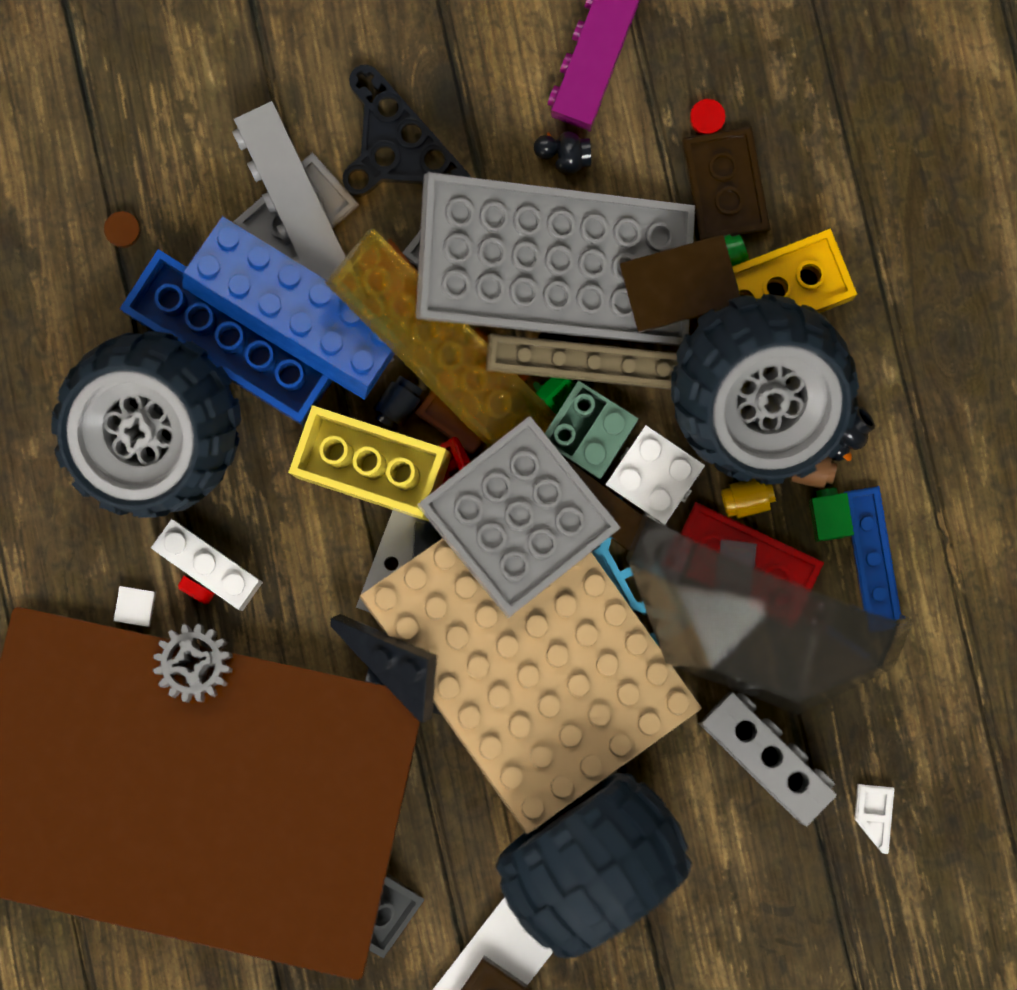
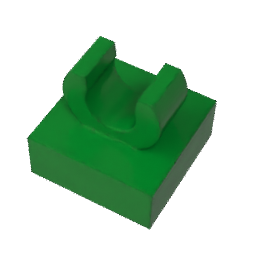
(554, 392)

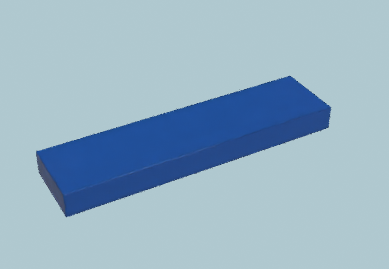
(873, 553)

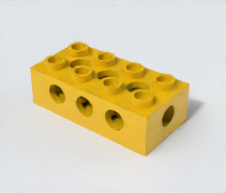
(783, 266)

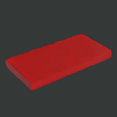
(772, 556)

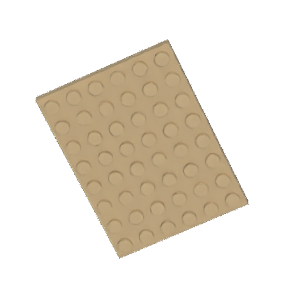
(539, 695)

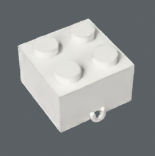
(655, 474)

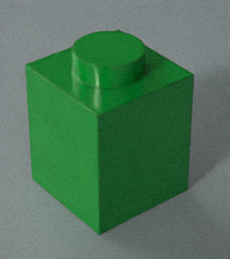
(830, 515)

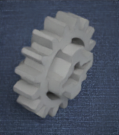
(197, 677)

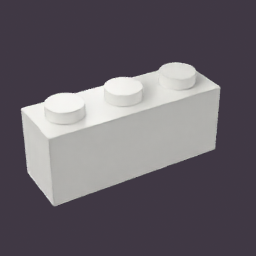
(206, 565)

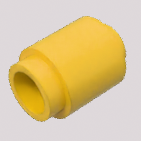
(747, 498)

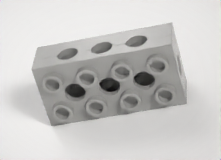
(816, 786)

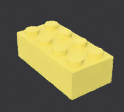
(368, 462)

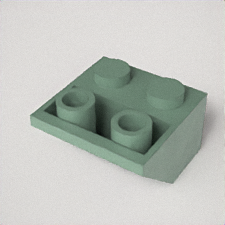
(590, 430)

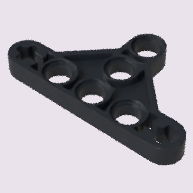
(386, 133)

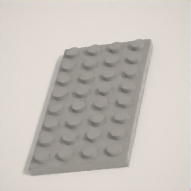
(540, 257)

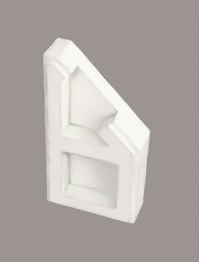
(874, 813)

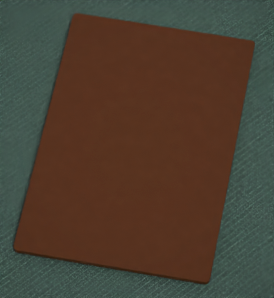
(197, 821)

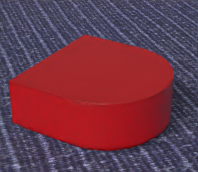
(195, 590)

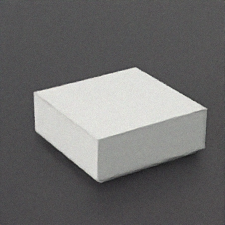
(134, 606)

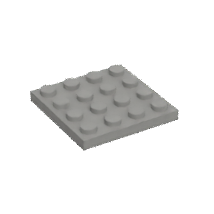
(518, 516)

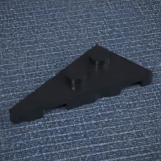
(398, 664)

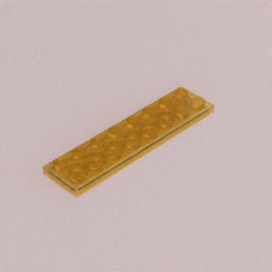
(442, 354)

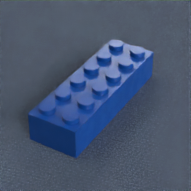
(286, 306)
(247, 358)

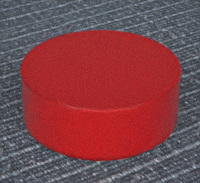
(707, 116)

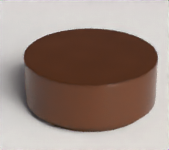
(122, 229)

